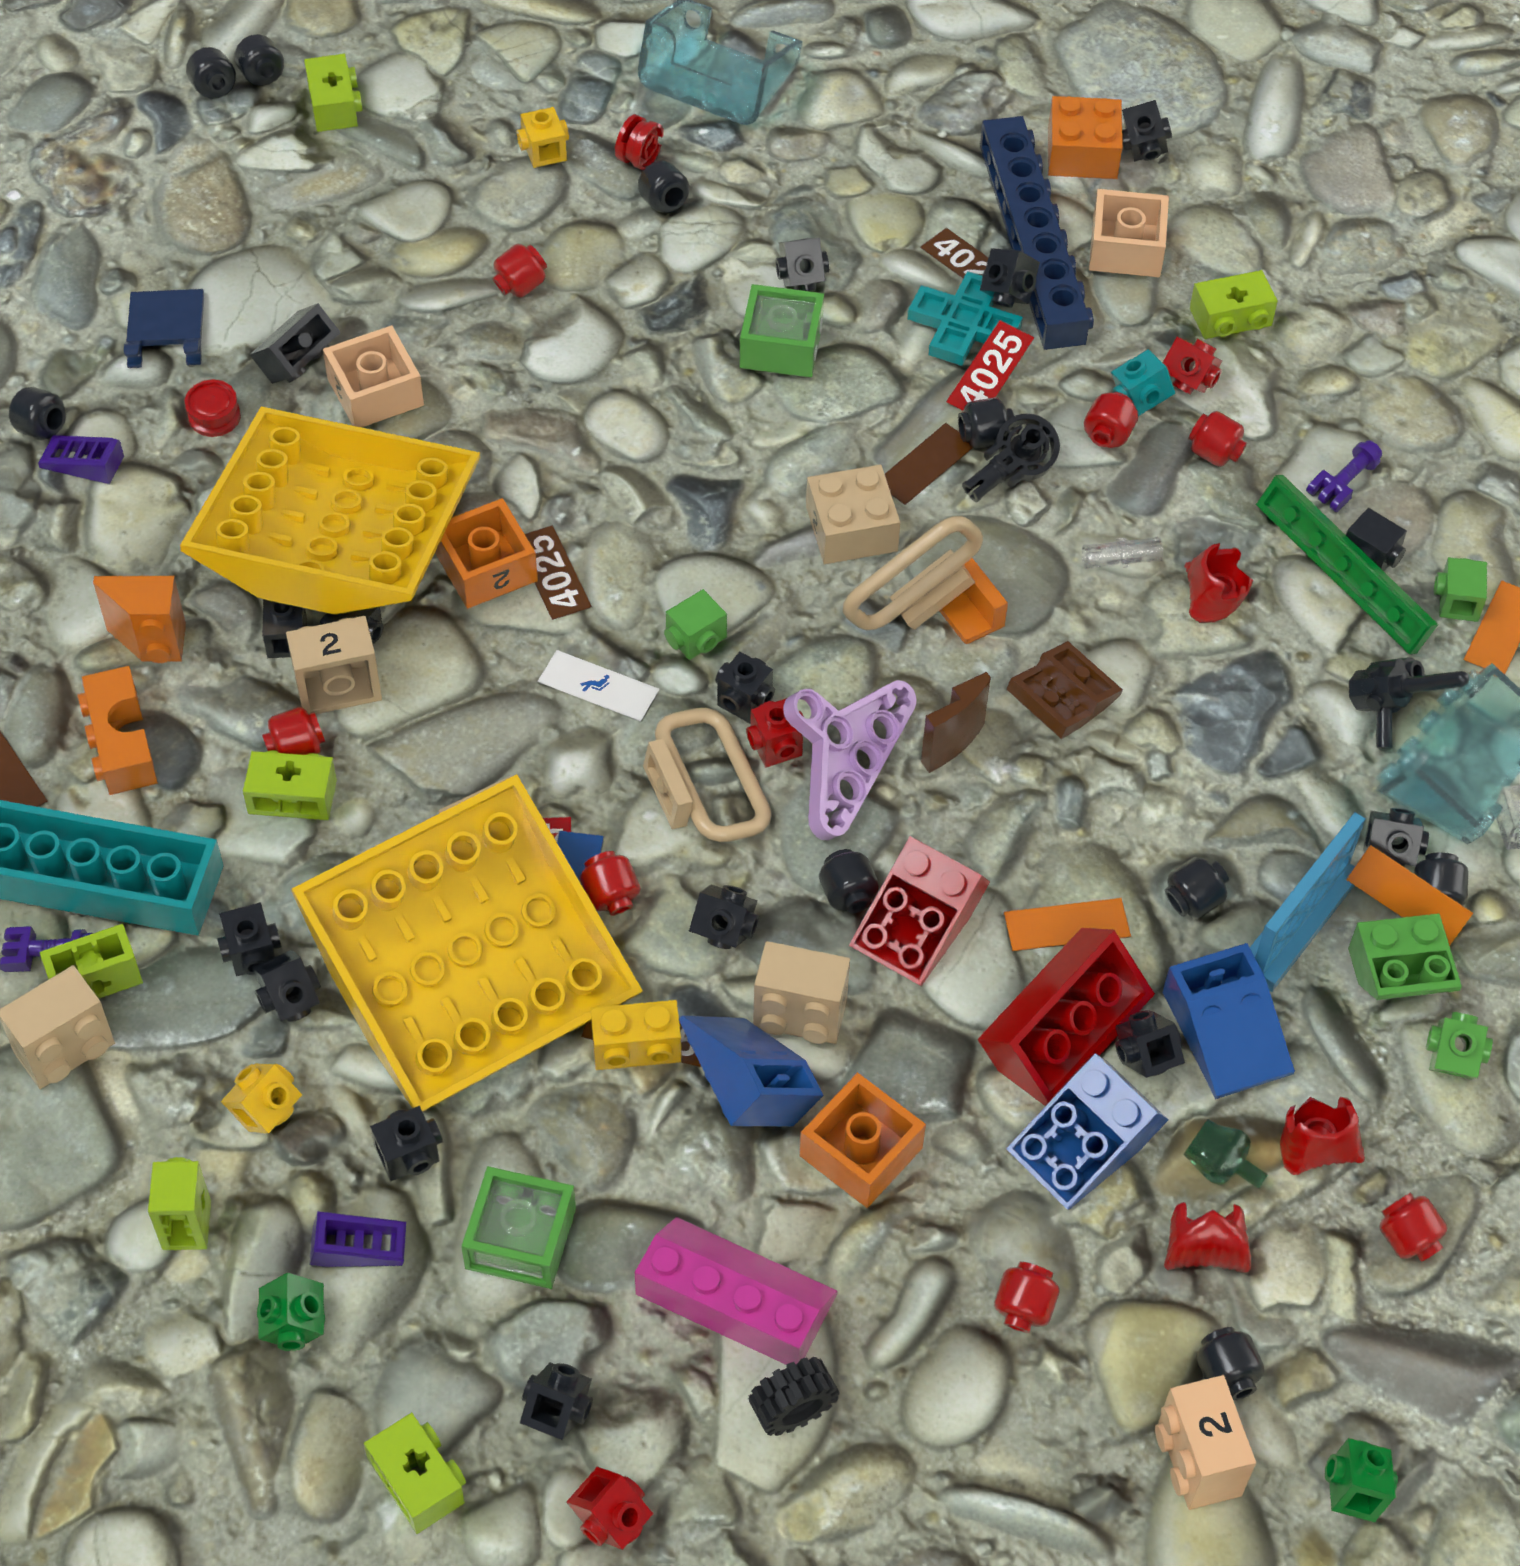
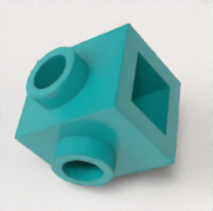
(1143, 381)

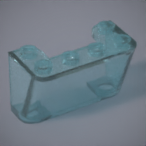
(706, 74)
(1460, 757)

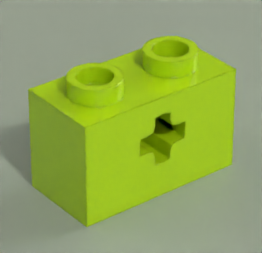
(331, 92)
(1233, 304)
(290, 785)
(100, 958)
(179, 1204)
(422, 1497)

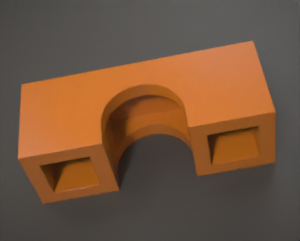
(123, 756)

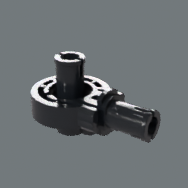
(1018, 454)

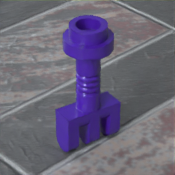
(1365, 455)
(23, 946)

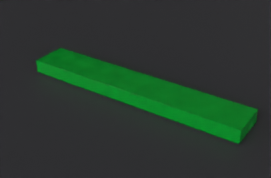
(1347, 564)

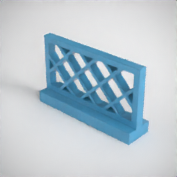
(1308, 906)

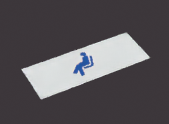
(598, 685)

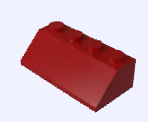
(1066, 1013)

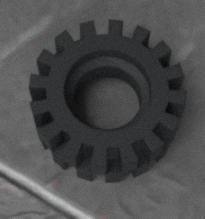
(793, 1396)

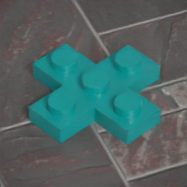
(958, 318)

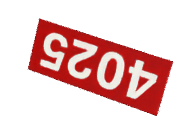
(991, 365)

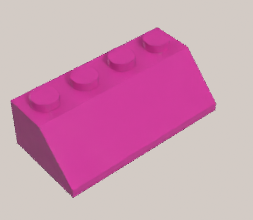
(733, 1291)

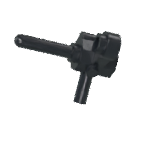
(1389, 687)

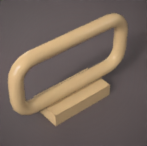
(929, 589)
(676, 789)

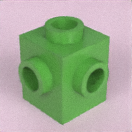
(1447, 1057)

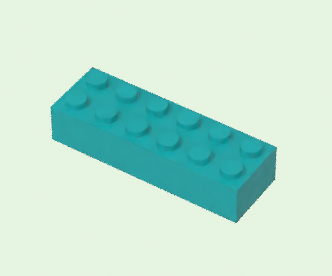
(107, 868)

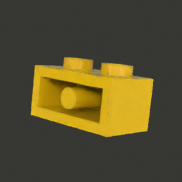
(636, 1034)

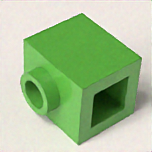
(1462, 589)
(695, 625)

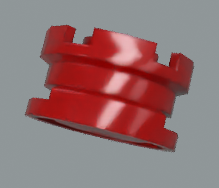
(638, 141)
(212, 408)

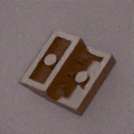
(1064, 689)
(957, 724)

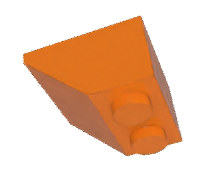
(143, 615)

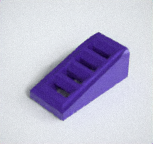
(99, 470)
(358, 1226)

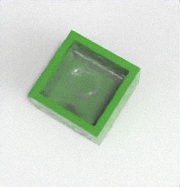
(781, 330)
(519, 1227)

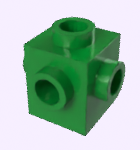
(291, 1311)
(1361, 1479)

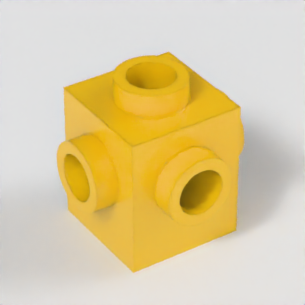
(543, 137)
(262, 1097)

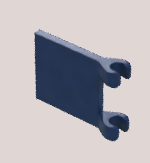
(165, 319)

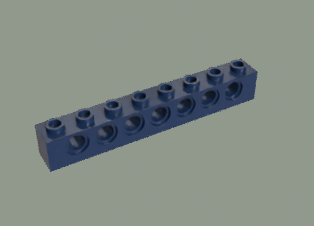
(1035, 230)

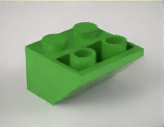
(1403, 957)

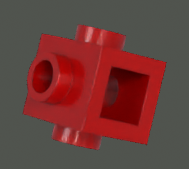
(1182, 359)
(773, 735)
(610, 1508)

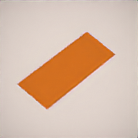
(1499, 630)
(1406, 892)
(1059, 923)

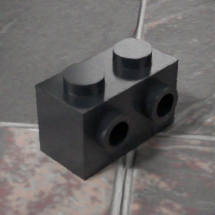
(295, 344)

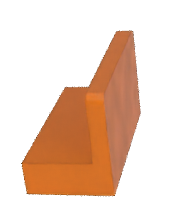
(977, 609)

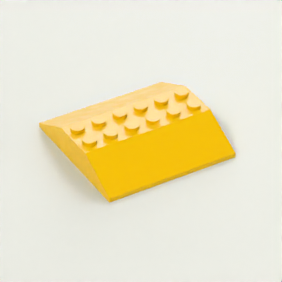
(328, 512)
(464, 943)

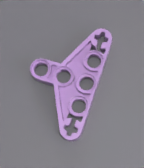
(839, 761)

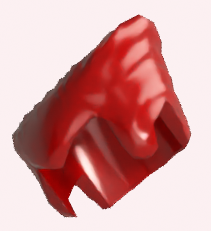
(1216, 584)
(1320, 1136)
(1208, 1240)

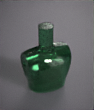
(1221, 1153)

